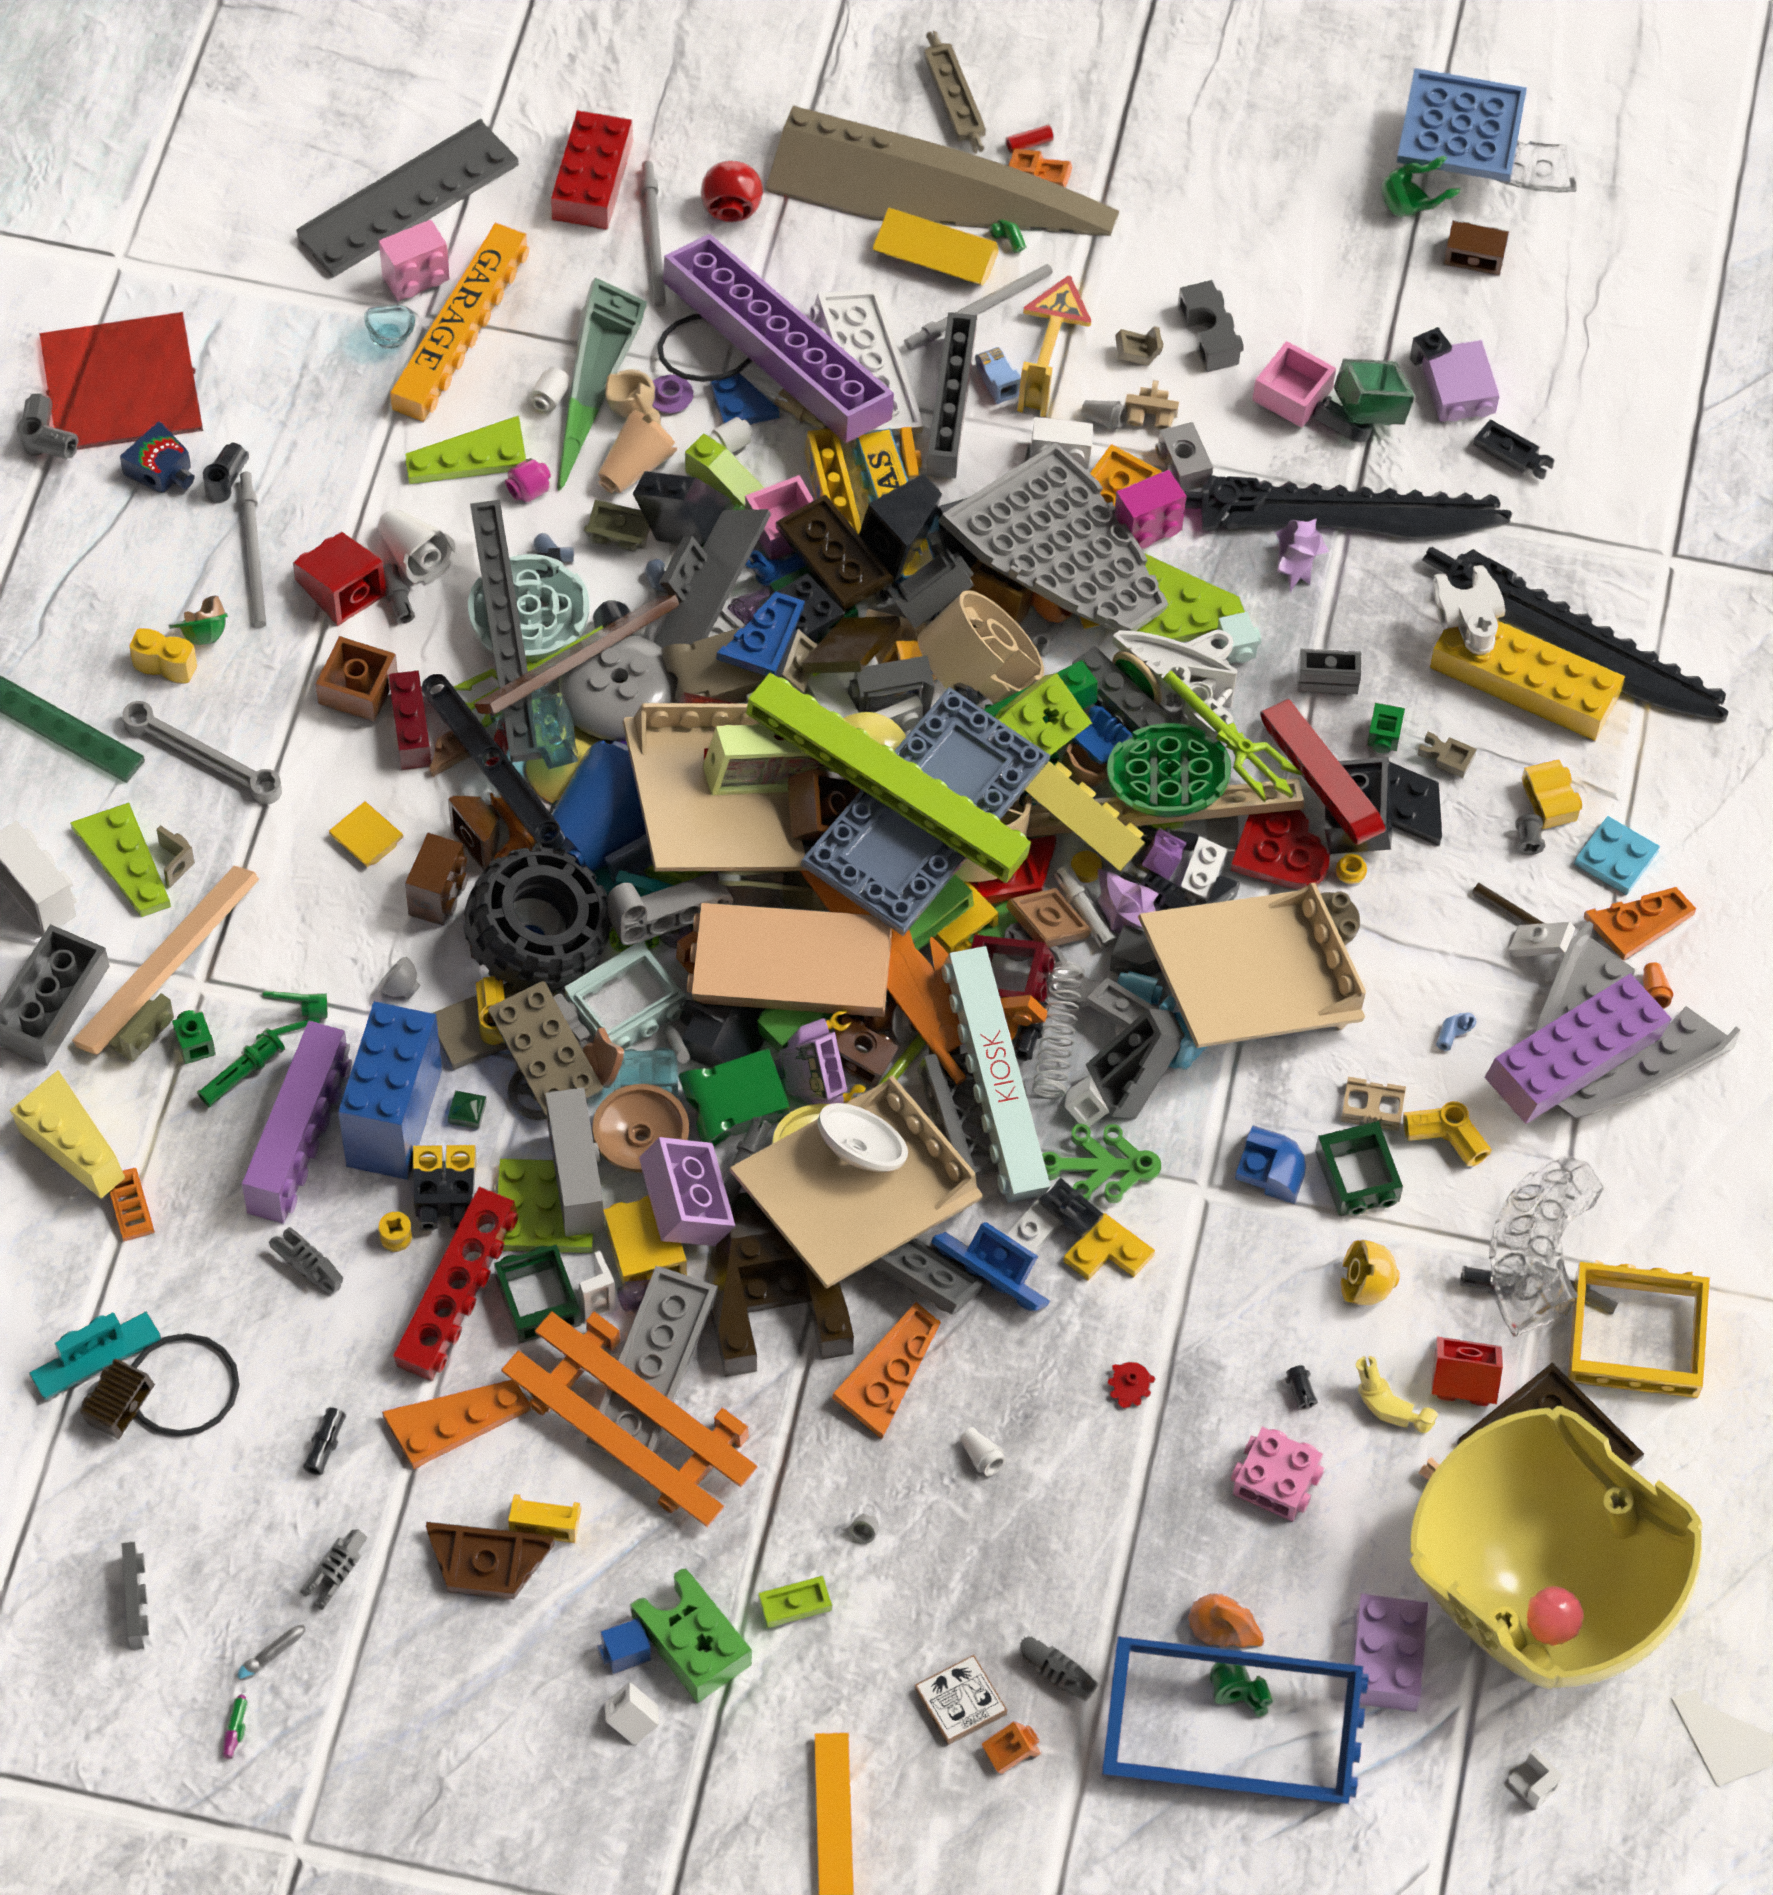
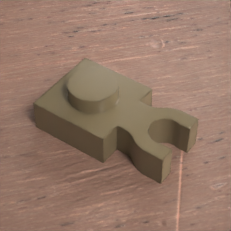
(1450, 756)

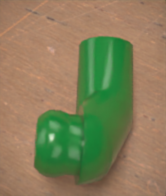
(1008, 231)

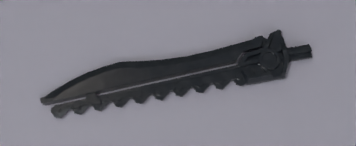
(1257, 503)
(1554, 623)

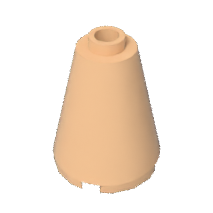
(636, 449)

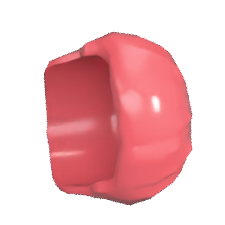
(1554, 1616)

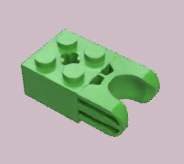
(690, 1628)

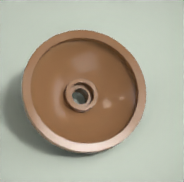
(634, 1113)

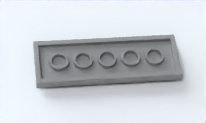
(660, 1347)

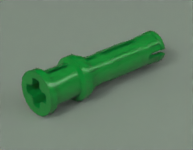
(252, 1059)

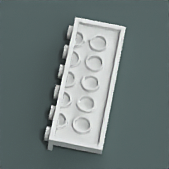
(862, 329)

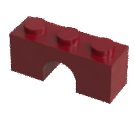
(410, 720)

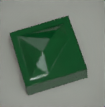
(467, 1109)

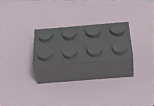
(50, 993)

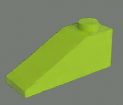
(720, 470)

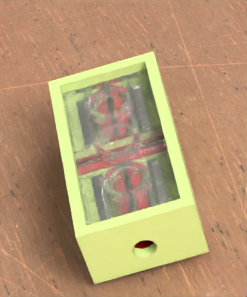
(753, 761)

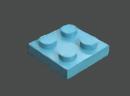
(1617, 855)

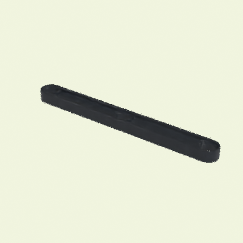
(503, 774)

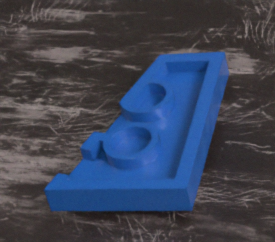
(766, 637)

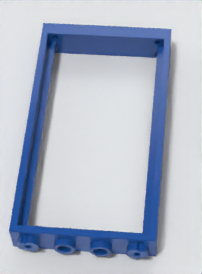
(1352, 1719)

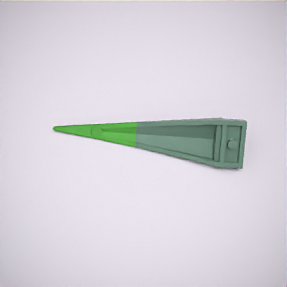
(604, 337)

